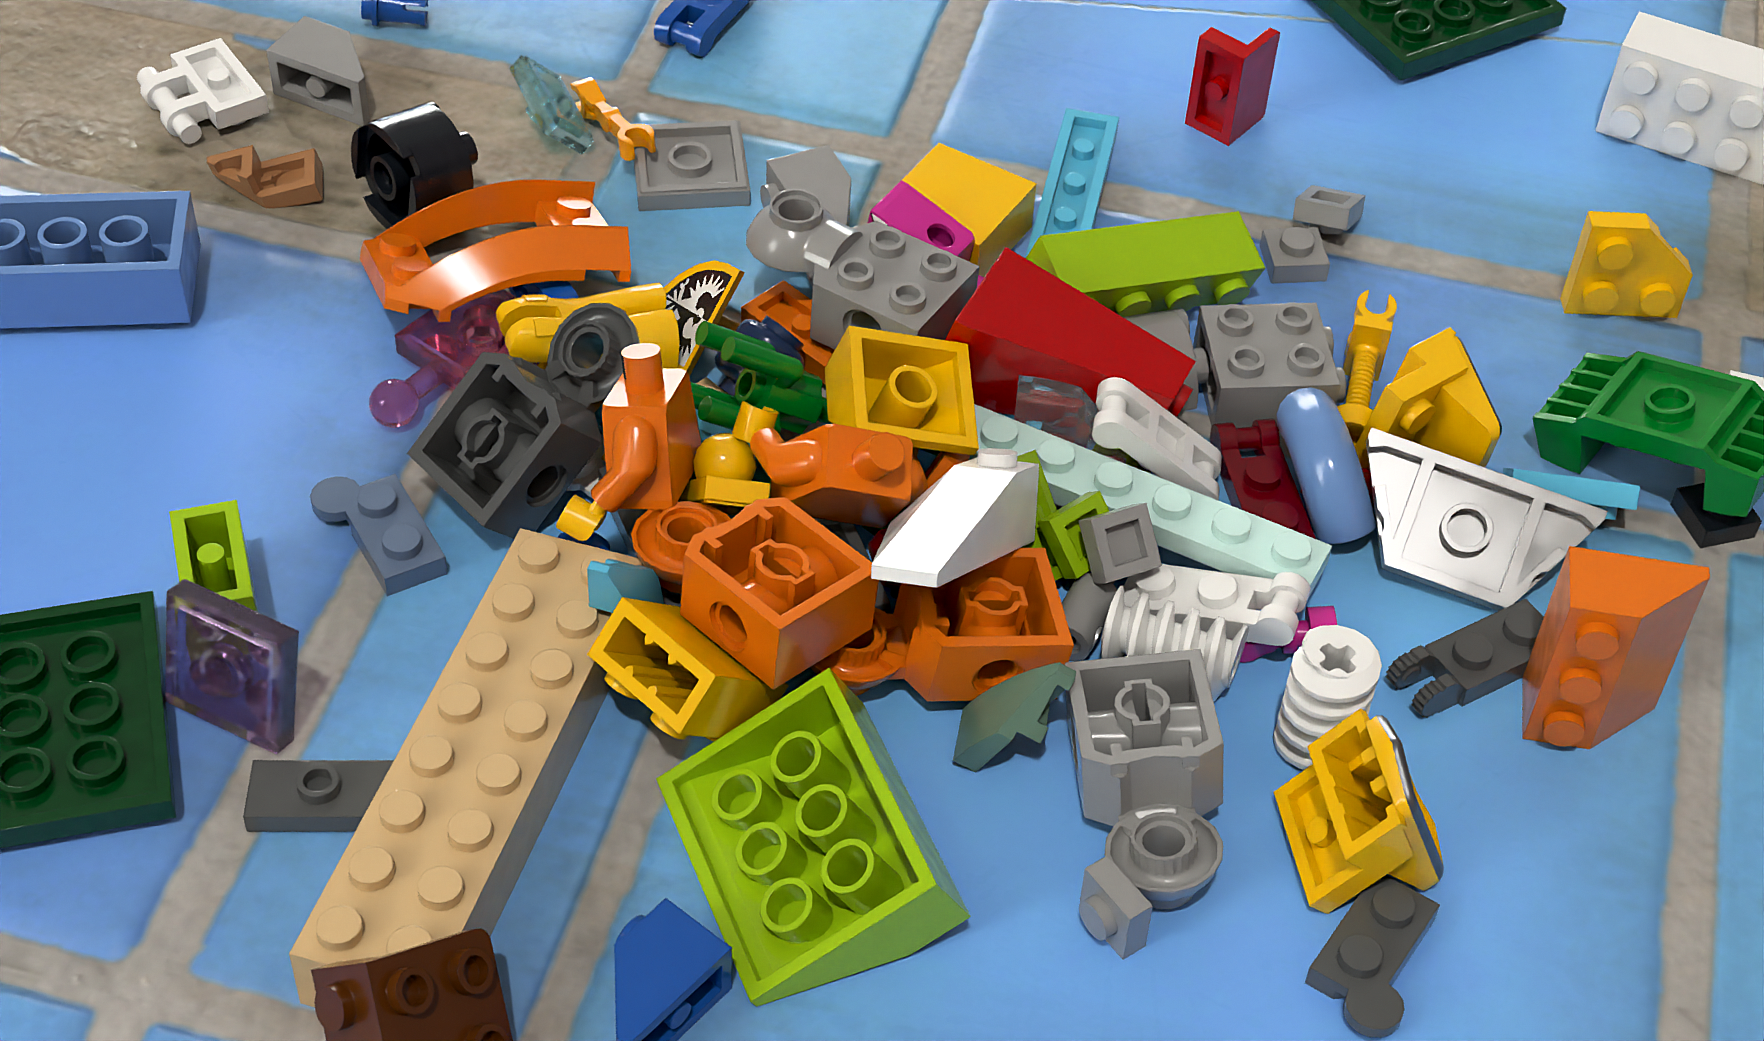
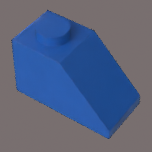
(667, 974)

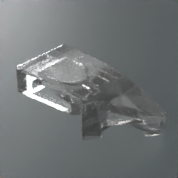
(1060, 411)

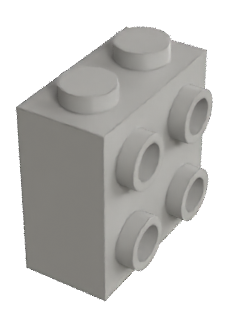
(1262, 356)

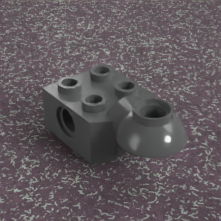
(524, 433)

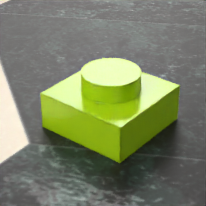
(1065, 536)

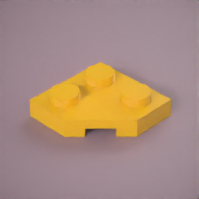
(1625, 269)

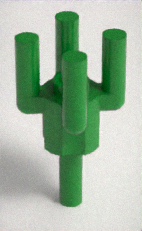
(766, 380)

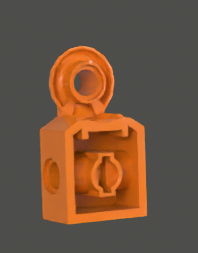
(760, 584)
(963, 633)

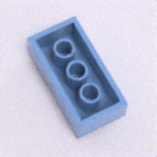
(97, 259)

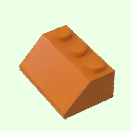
(1606, 644)

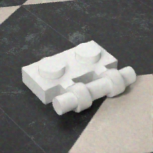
(217, 86)

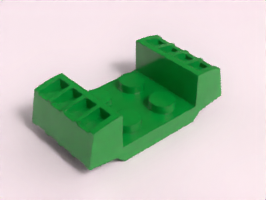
(1662, 411)

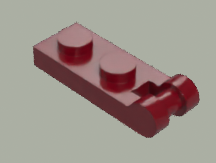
(1259, 482)

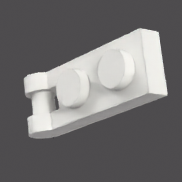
(1226, 596)

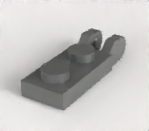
(1470, 659)

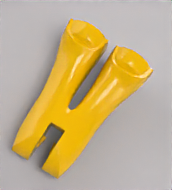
(533, 320)

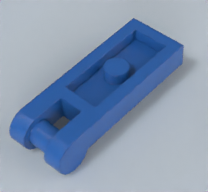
(708, 18)

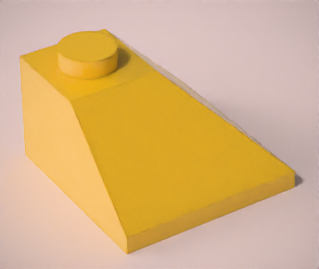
(903, 388)

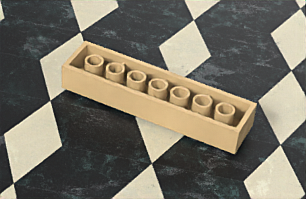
(474, 769)

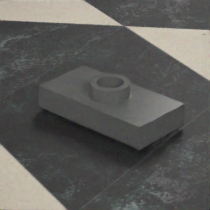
(311, 794)

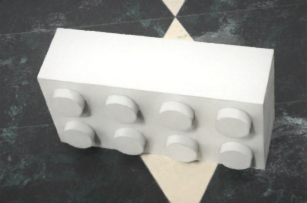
(1689, 97)

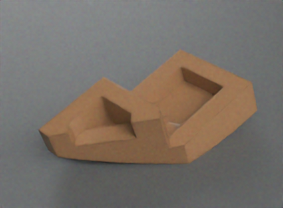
(274, 182)

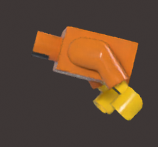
(647, 442)
(835, 468)

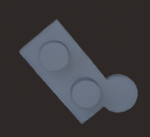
(384, 528)

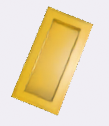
(725, 475)

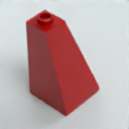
(1046, 329)

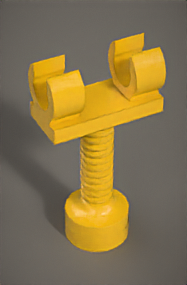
(1364, 361)

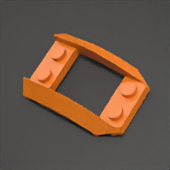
(561, 248)

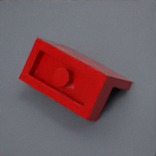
(1230, 83)

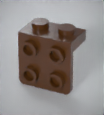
(416, 994)

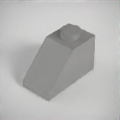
(320, 70)

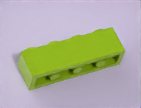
(1156, 263)

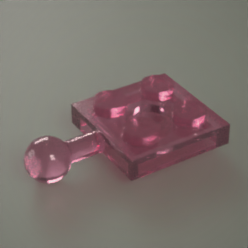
(441, 353)

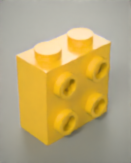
(980, 197)
(677, 671)

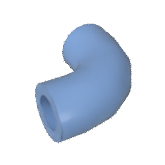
(1326, 466)

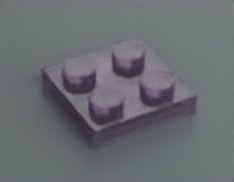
(231, 665)

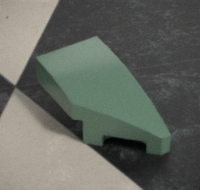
(1008, 708)

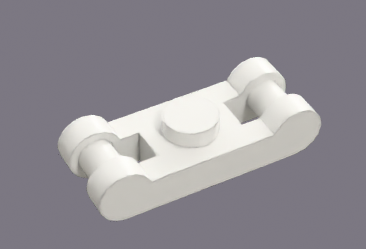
(1154, 437)

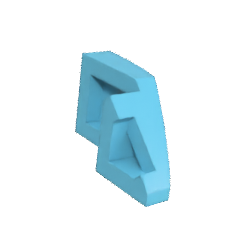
(619, 579)

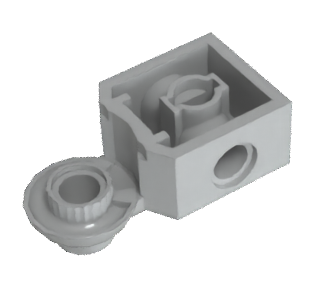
(861, 273)
(1150, 767)

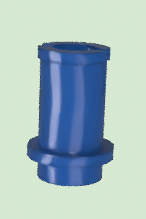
(394, 11)

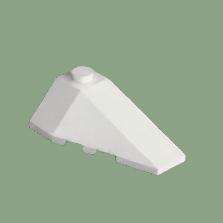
(962, 521)

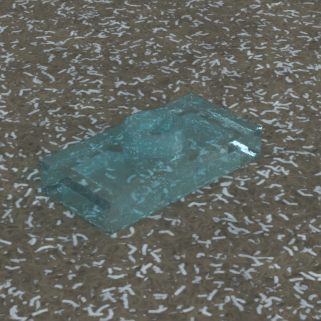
(551, 104)

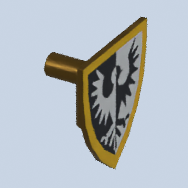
(698, 297)

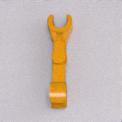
(594, 107)

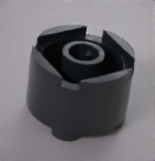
(412, 161)

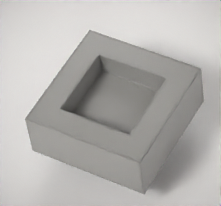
(1328, 209)
(1294, 255)
(1120, 543)
(1114, 908)

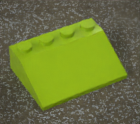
(809, 844)

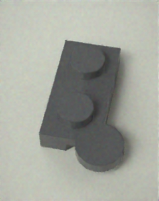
(1370, 953)

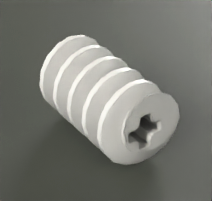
(1140, 633)
(1326, 683)

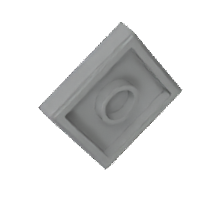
(693, 167)

